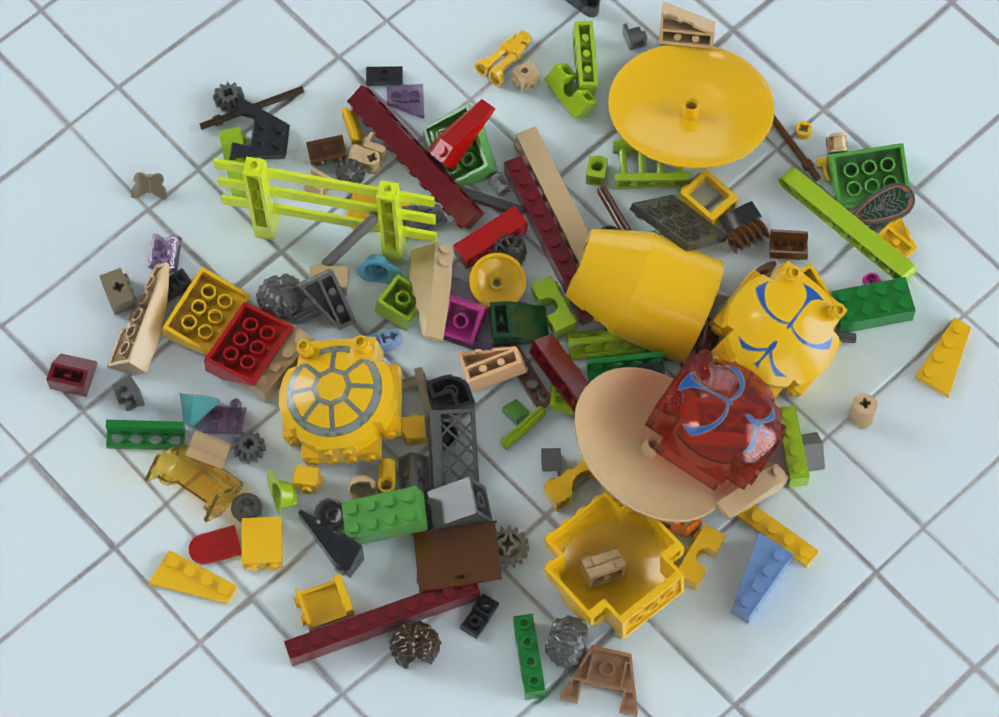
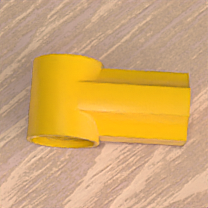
(387, 475)

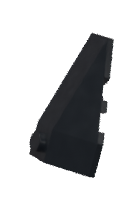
(340, 549)

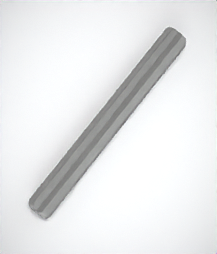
(338, 252)

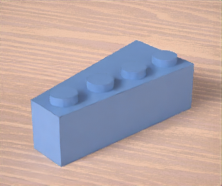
(762, 573)

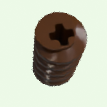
(747, 233)

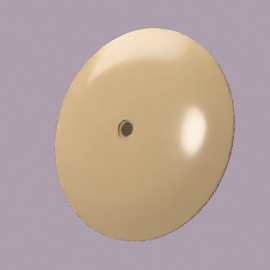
(622, 449)

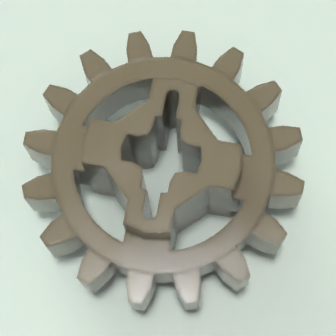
(515, 547)

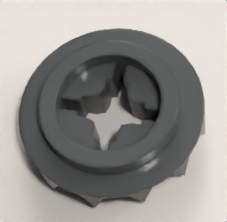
(354, 166)
(248, 499)

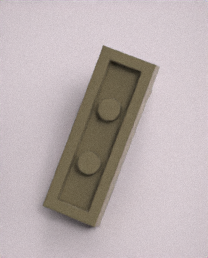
(420, 382)

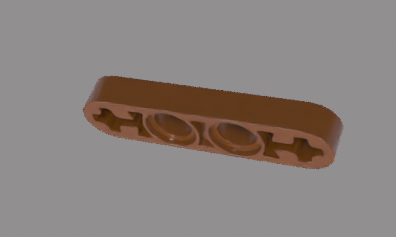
(532, 375)

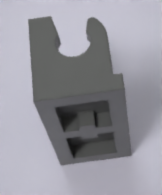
(128, 390)

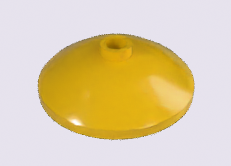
(498, 268)

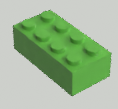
(385, 515)

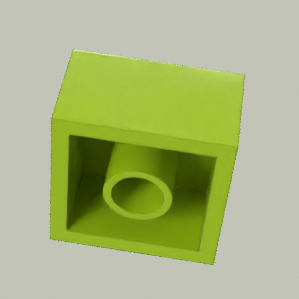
(398, 303)

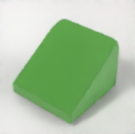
(515, 411)

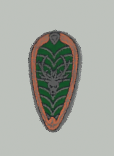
(886, 205)

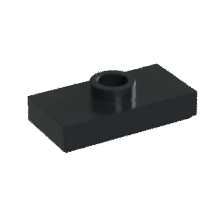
(384, 75)

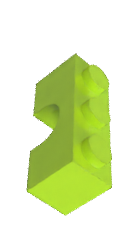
(560, 82)
(548, 293)

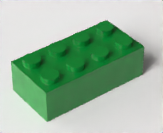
(875, 305)

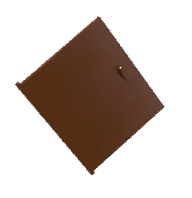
(457, 556)

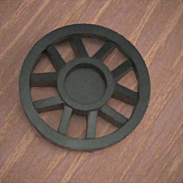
(509, 248)

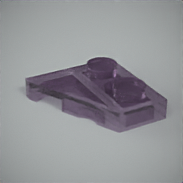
(407, 98)

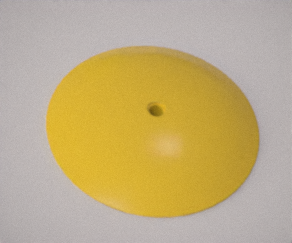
(691, 106)

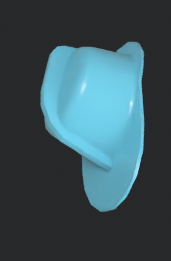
(377, 269)

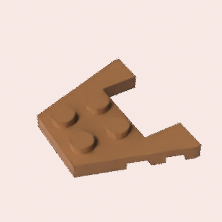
(605, 670)

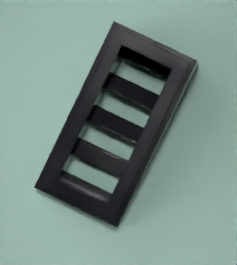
(174, 278)

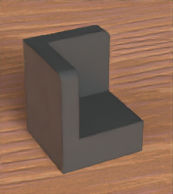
(634, 37)
(551, 460)

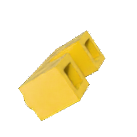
(707, 542)

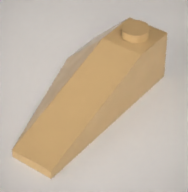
(768, 483)

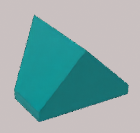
(196, 407)

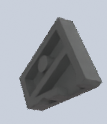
(436, 210)

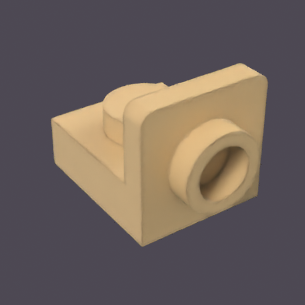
(368, 142)

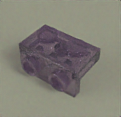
(165, 250)

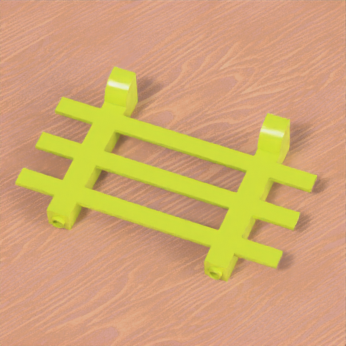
(266, 213)

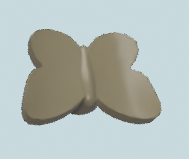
(148, 183)

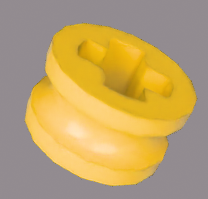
(801, 134)

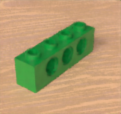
(529, 656)

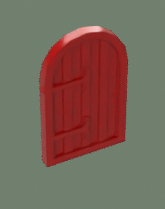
(215, 546)

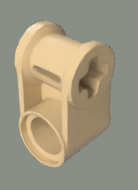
(836, 142)
(366, 158)

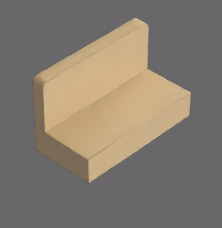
(208, 449)

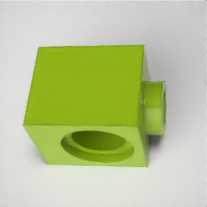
(596, 177)

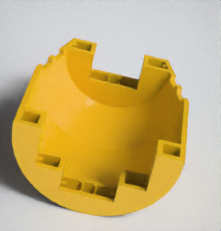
(646, 289)

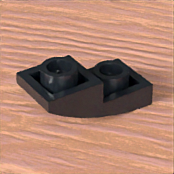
(739, 216)
(479, 616)

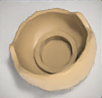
(361, 487)

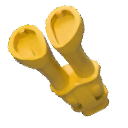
(512, 49)

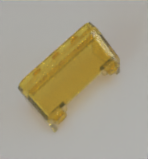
(207, 482)

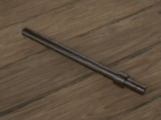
(218, 120)

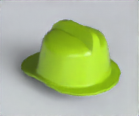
(282, 492)

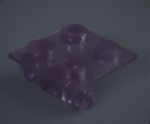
(225, 419)

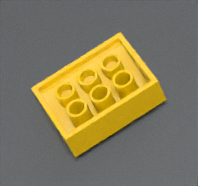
(204, 312)

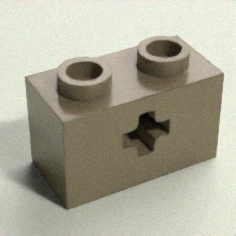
(115, 281)

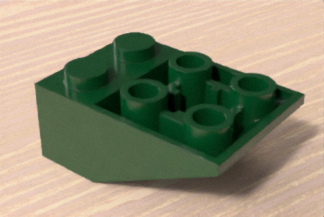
(516, 323)

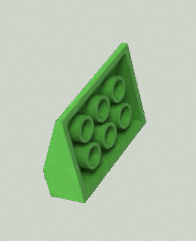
(477, 161)
(865, 171)

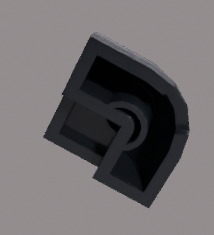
(450, 393)

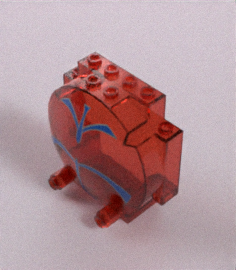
(717, 422)

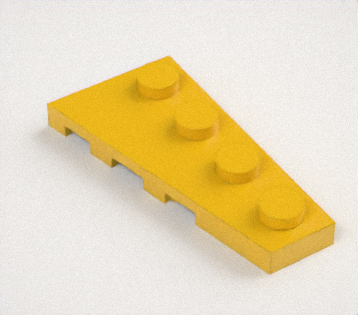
(943, 361)
(187, 577)

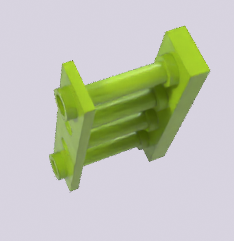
(643, 179)

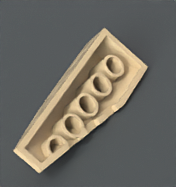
(431, 283)
(140, 338)

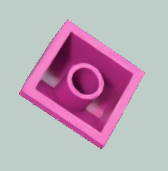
(464, 319)

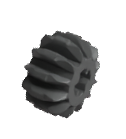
(227, 96)
(242, 445)

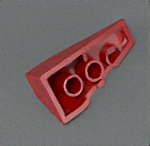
(457, 138)

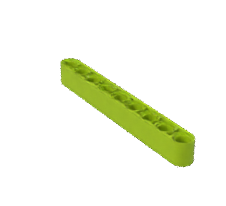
(846, 225)

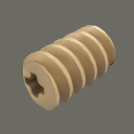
(863, 410)

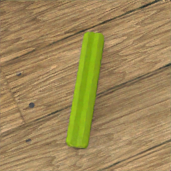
(523, 427)

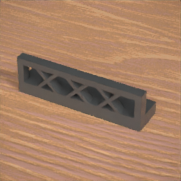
(409, 474)

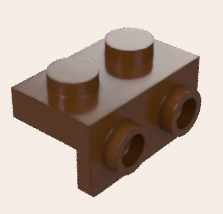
(326, 149)
(788, 244)
(707, 338)

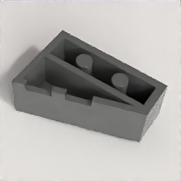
(328, 298)

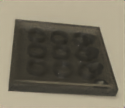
(678, 222)

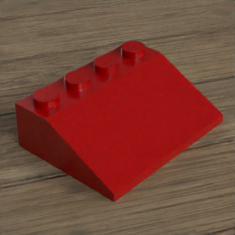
(247, 345)

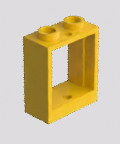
(725, 207)

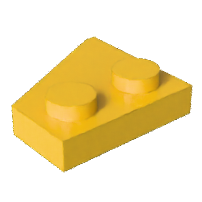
(899, 237)

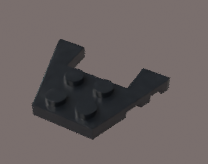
(268, 136)

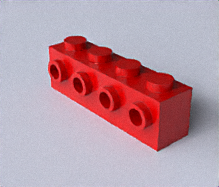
(482, 240)

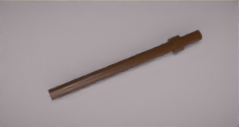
(806, 164)

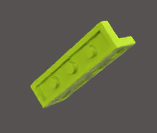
(598, 343)

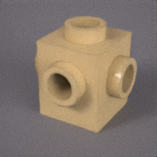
(525, 76)

